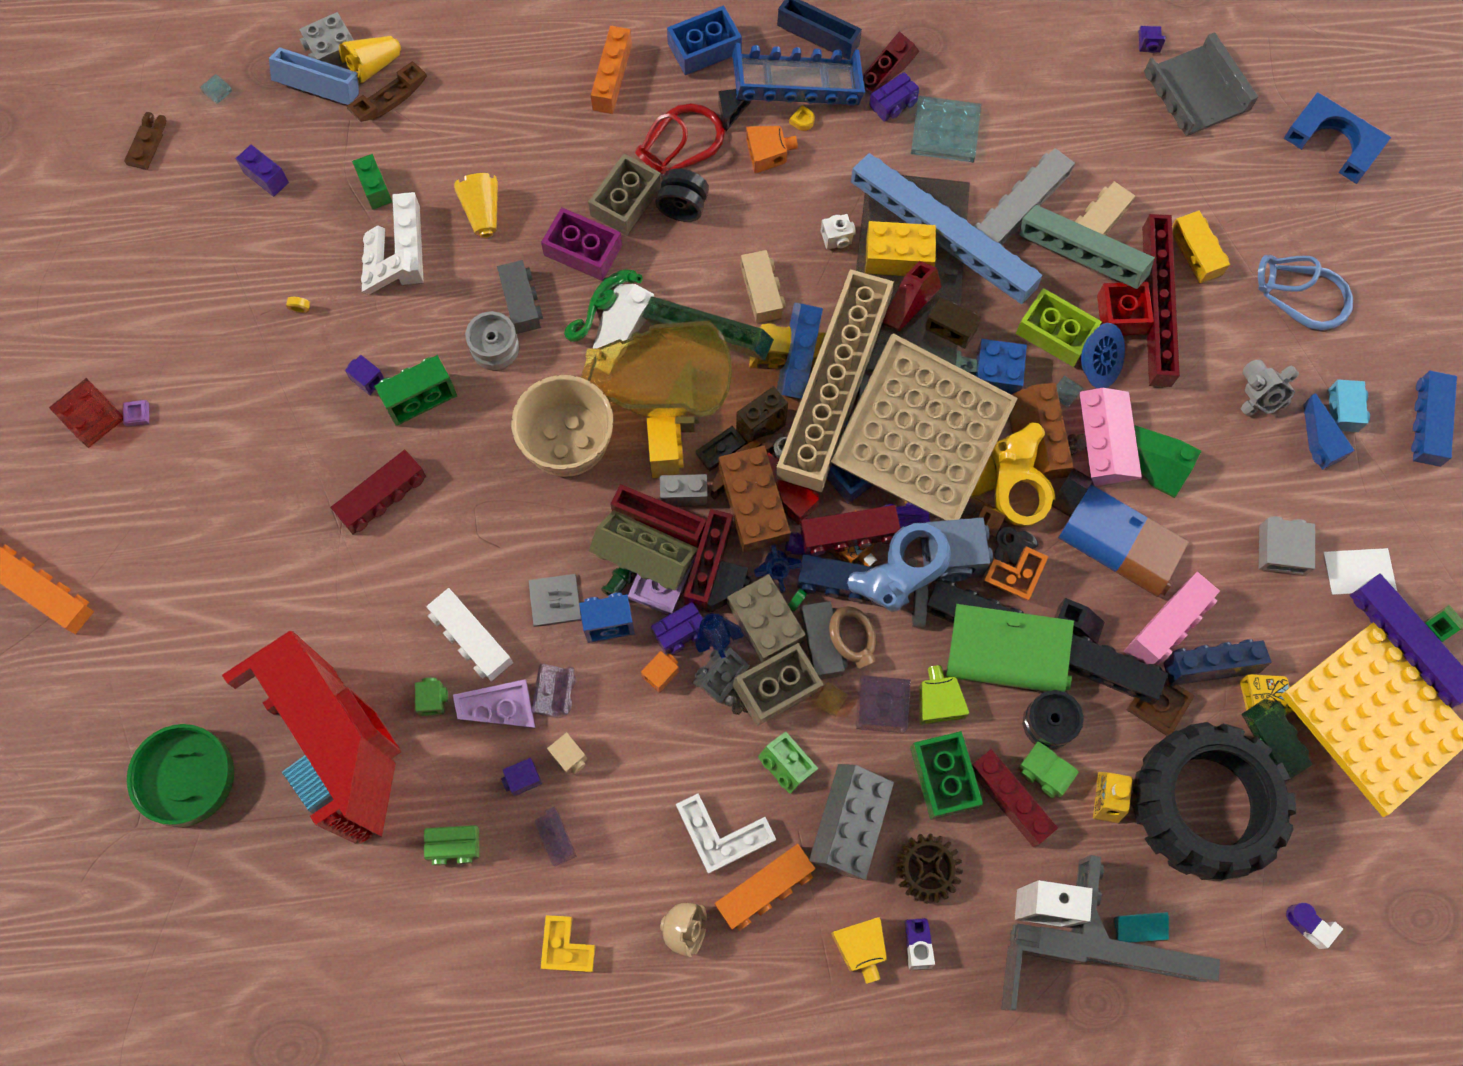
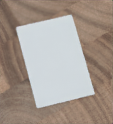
(1354, 568)

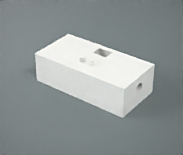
(1053, 904)

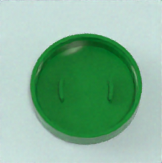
(180, 775)

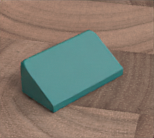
(1142, 927)

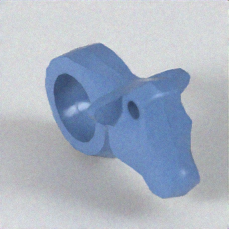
(895, 580)

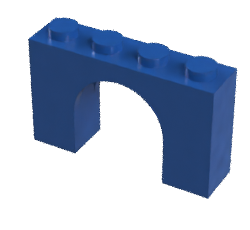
(1325, 114)

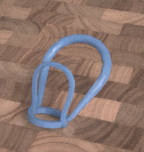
(1313, 270)

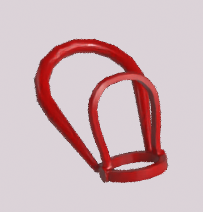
(660, 124)

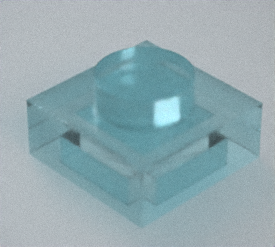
(216, 89)

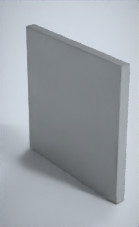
(554, 600)

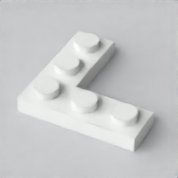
(376, 270)
(720, 852)

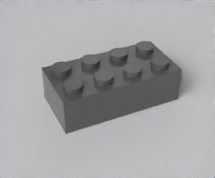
(851, 821)

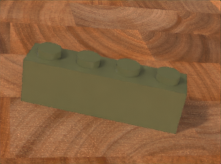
(642, 550)

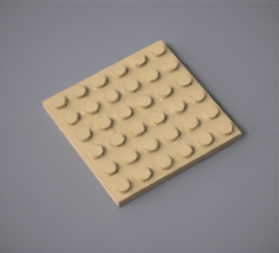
(923, 429)

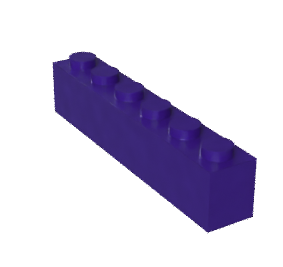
(1412, 637)

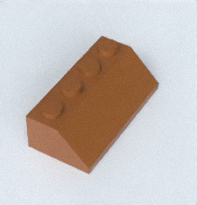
(1042, 406)

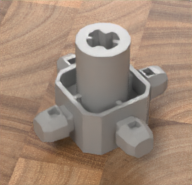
(1267, 387)

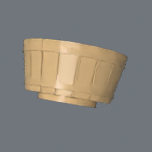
(563, 425)

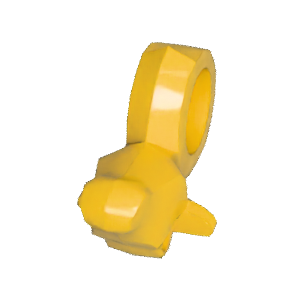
(1015, 463)

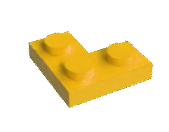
(557, 950)

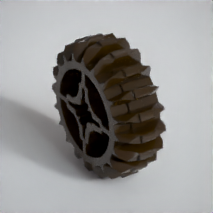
(937, 876)

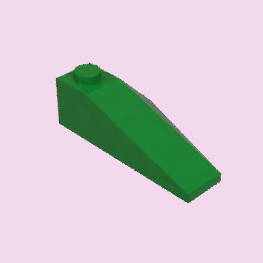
(1165, 460)

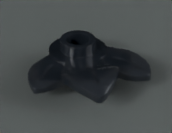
(1011, 551)

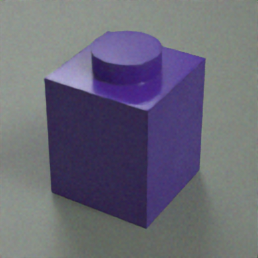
(364, 374)
(521, 777)

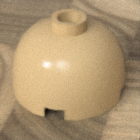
(683, 928)

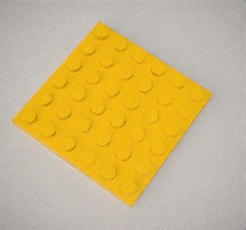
(1377, 718)

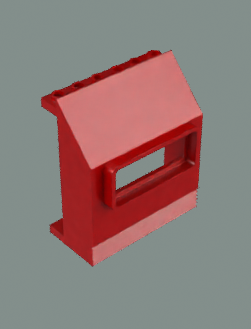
(334, 730)

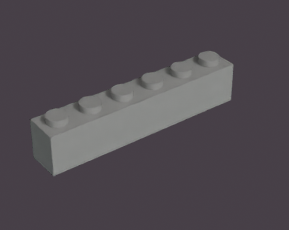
(1032, 191)

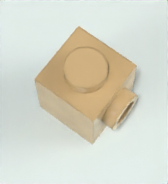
(568, 754)

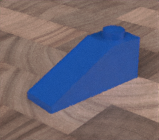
(1325, 438)

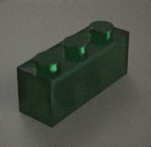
(1270, 725)

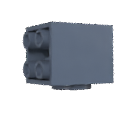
(968, 548)

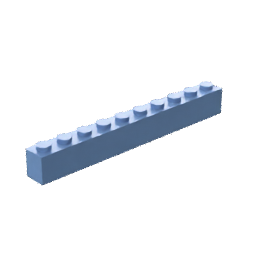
(952, 232)

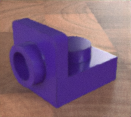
(1150, 39)

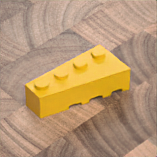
(780, 347)

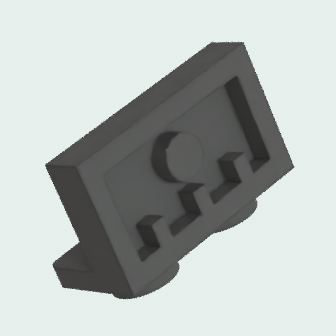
(719, 674)

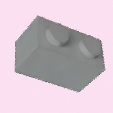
(684, 490)

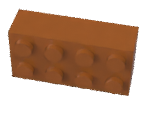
(754, 499)

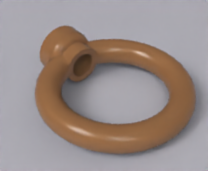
(863, 657)

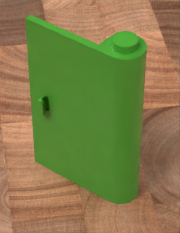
(1020, 657)

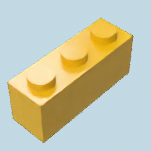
(1200, 246)

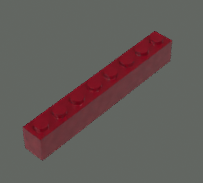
(1163, 334)

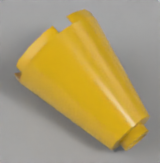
(369, 55)
(479, 200)

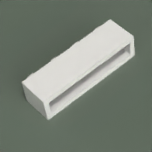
(408, 234)
(469, 634)

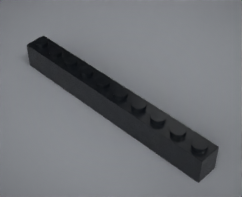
(1086, 658)

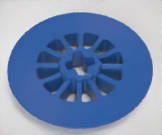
(1103, 355)

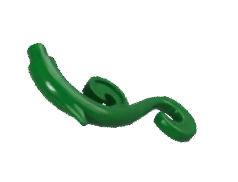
(600, 302)

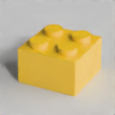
(664, 446)

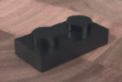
(723, 444)

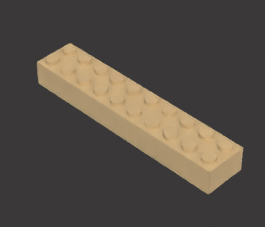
(835, 380)

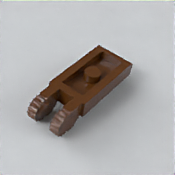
(146, 141)

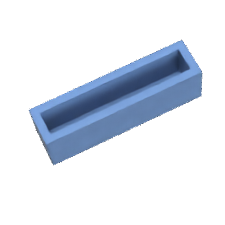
(314, 76)

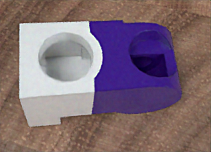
(1311, 926)
(919, 944)

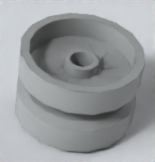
(492, 340)

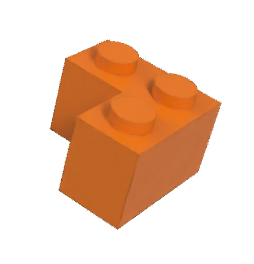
(1018, 580)

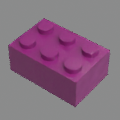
(581, 243)

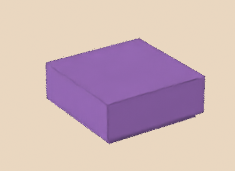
(136, 413)

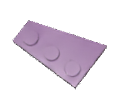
(497, 704)

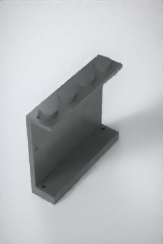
(1201, 86)

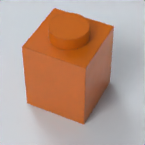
(660, 671)

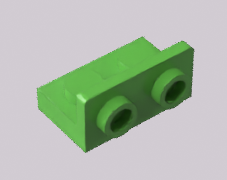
(787, 762)

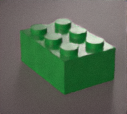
(416, 390)
(946, 775)

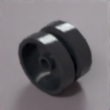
(682, 195)
(1066, 720)

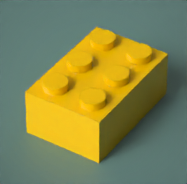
(898, 247)

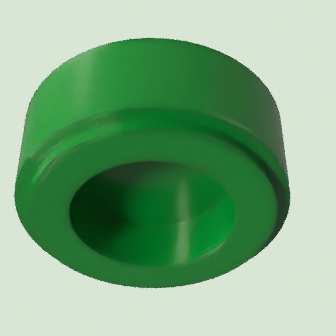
(797, 599)

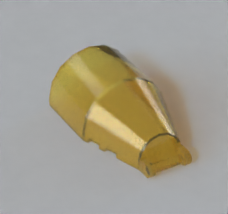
(665, 370)

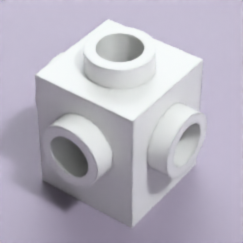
(837, 231)

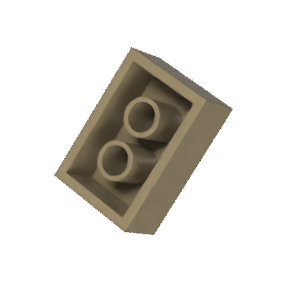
(625, 194)
(765, 618)
(777, 684)

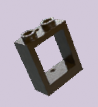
(764, 412)

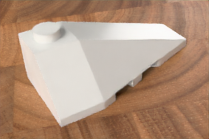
(624, 315)

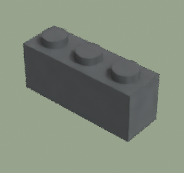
(520, 296)
(823, 655)

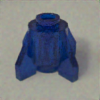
(780, 570)
(716, 633)

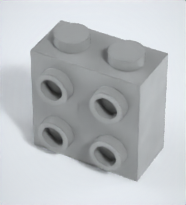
(324, 38)
(1287, 546)

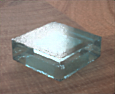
(1067, 391)

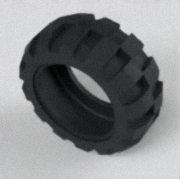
(1264, 784)

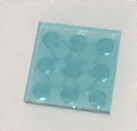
(946, 129)

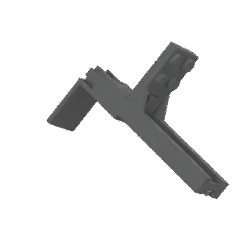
(1092, 944)

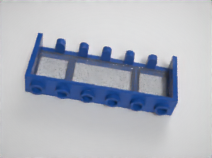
(798, 77)

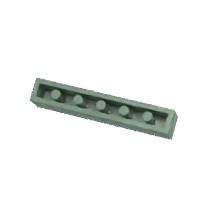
(1086, 246)

